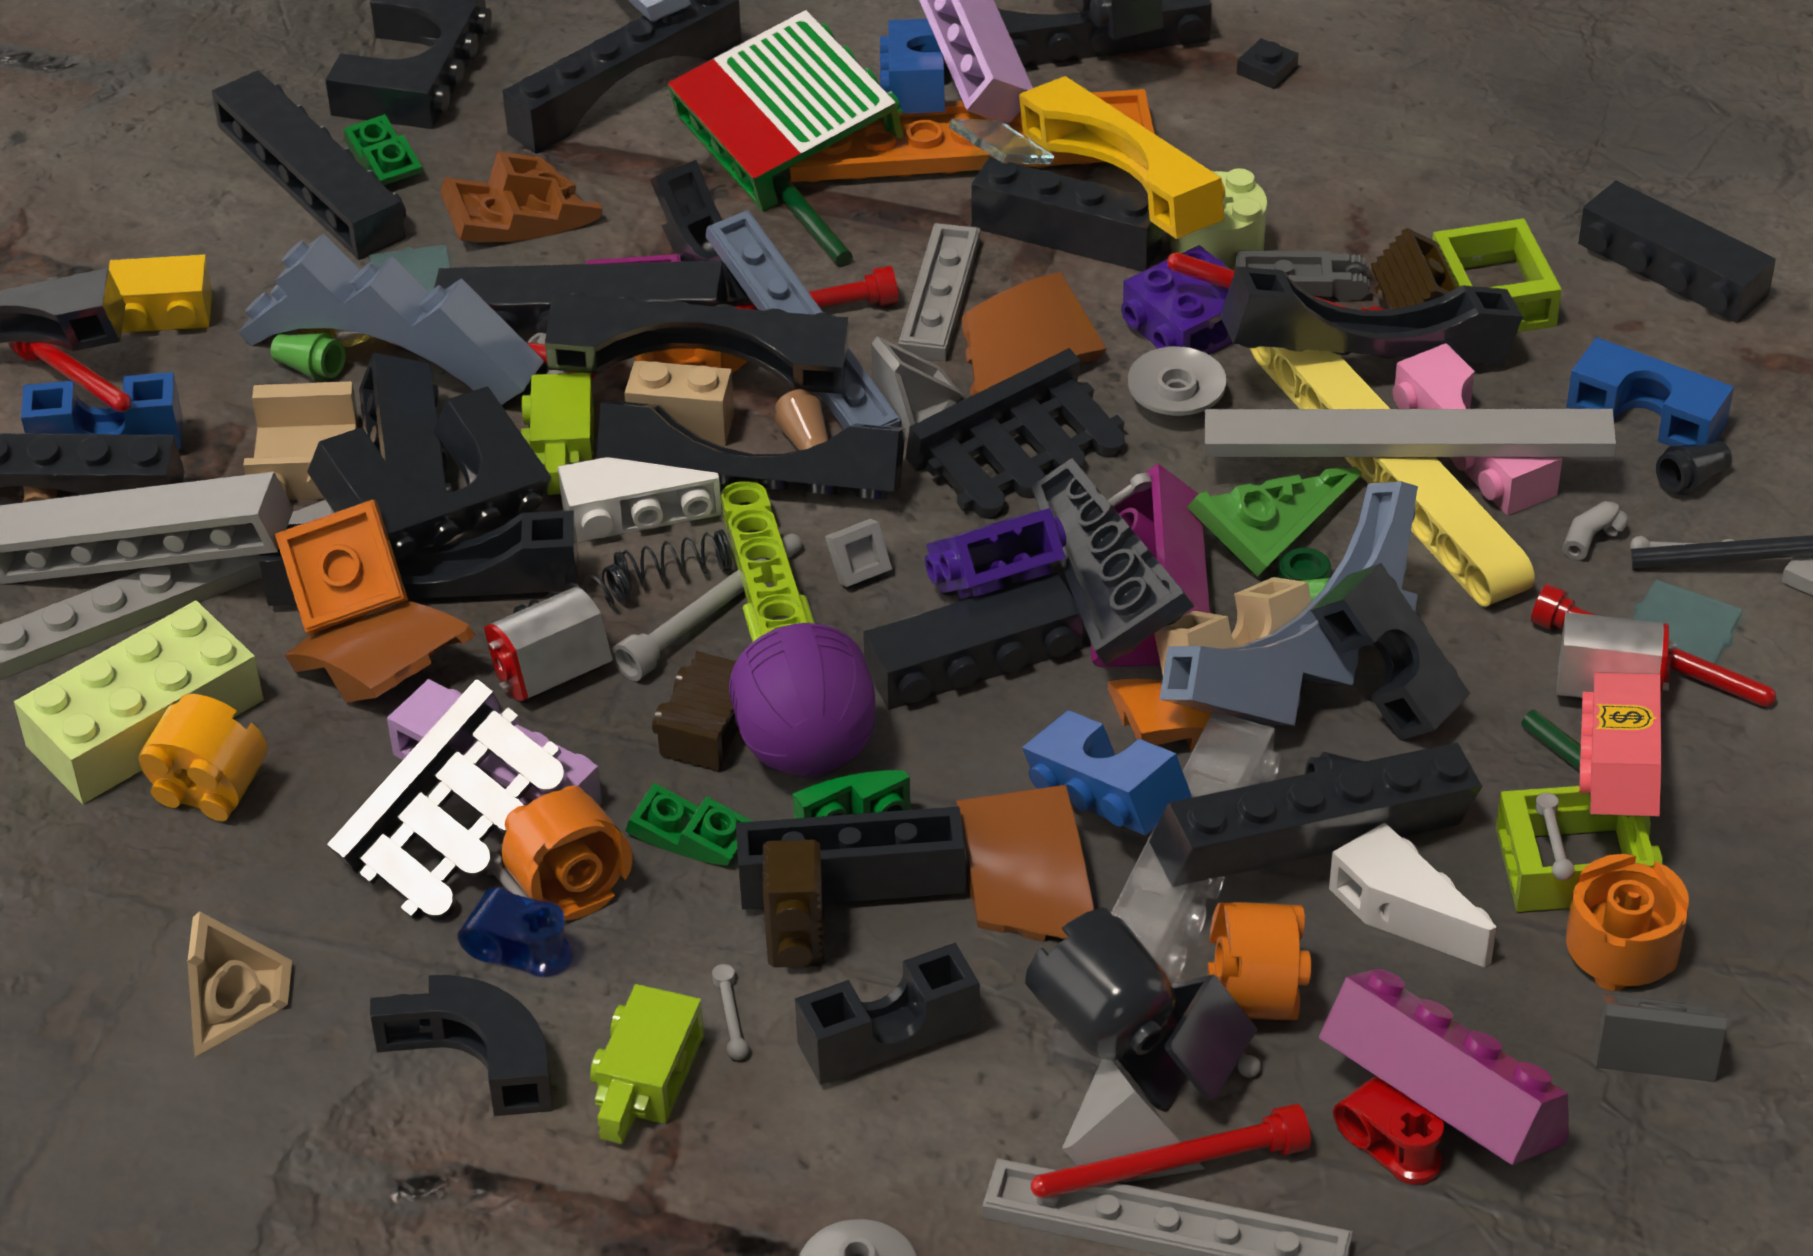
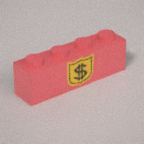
(1622, 744)

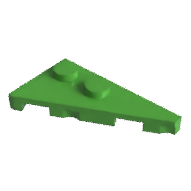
(1268, 517)

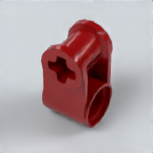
(1392, 1130)

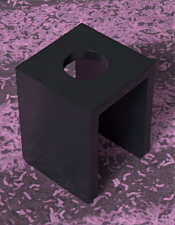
(1199, 1043)

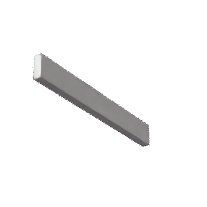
(1409, 433)

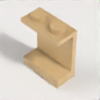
(290, 426)

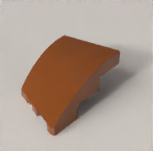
(517, 204)
(1025, 329)
(378, 648)
(1025, 862)

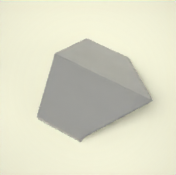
(910, 383)
(1118, 1122)

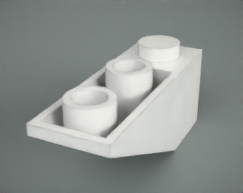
(635, 496)
(1403, 894)

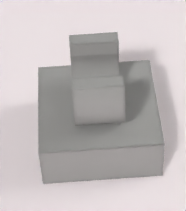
(858, 552)

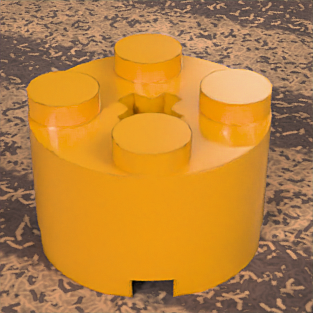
(202, 756)

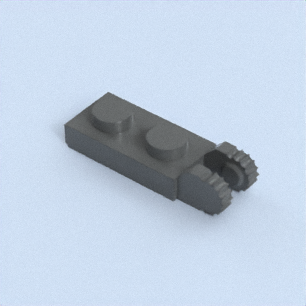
(1315, 271)

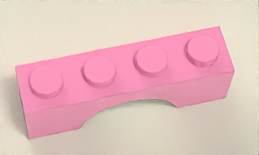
(1445, 381)

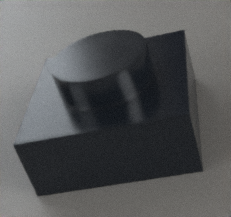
(1267, 63)

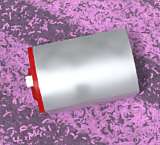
(548, 643)
(1610, 646)

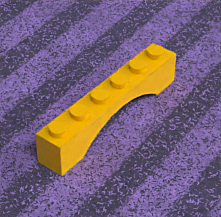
(1075, 121)

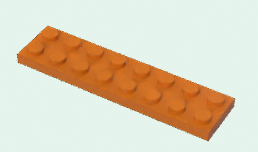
(933, 147)

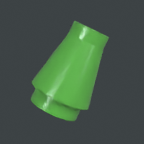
(311, 354)

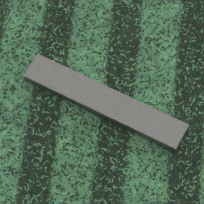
(1154, 1220)

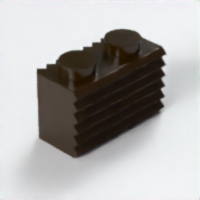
(1412, 271)
(699, 717)
(793, 903)

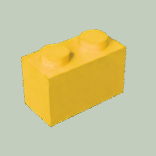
(164, 292)

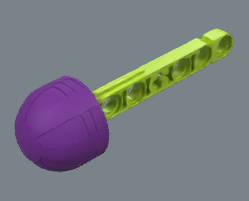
(799, 684)

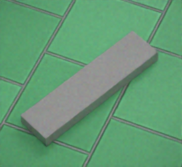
(940, 291)

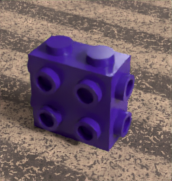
(1176, 307)
(1009, 549)

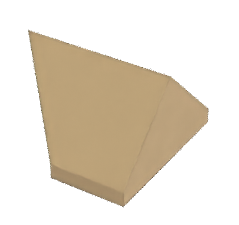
(231, 982)

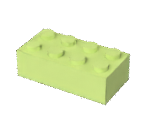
(104, 710)

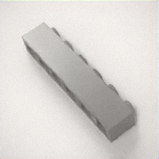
(142, 527)

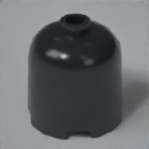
(1103, 987)

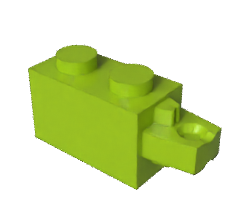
(559, 421)
(645, 1059)

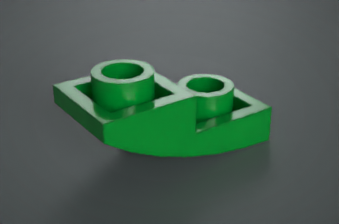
(382, 150)
(855, 795)
(684, 828)

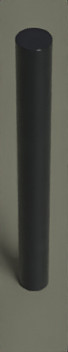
(1722, 552)

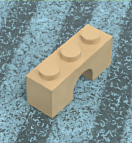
(1259, 613)

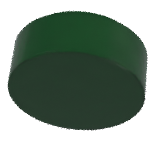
(1304, 565)

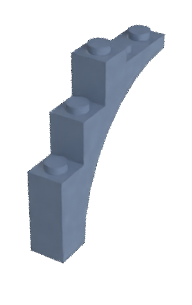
(388, 303)
(1265, 675)

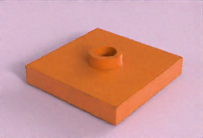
(341, 567)

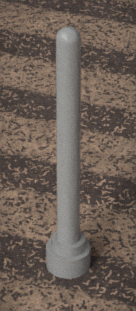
(639, 653)

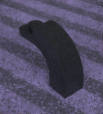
(689, 213)
(476, 1020)

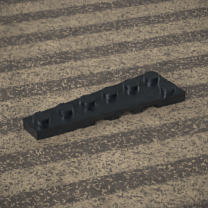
(1109, 569)

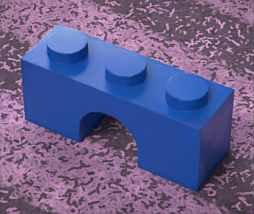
(912, 66)
(1618, 378)
(58, 409)
(1122, 787)

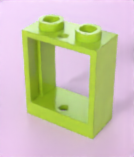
(1505, 242)
(1519, 822)

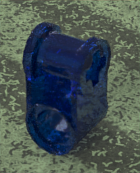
(510, 929)

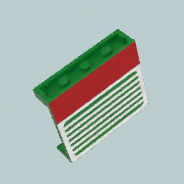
(780, 102)

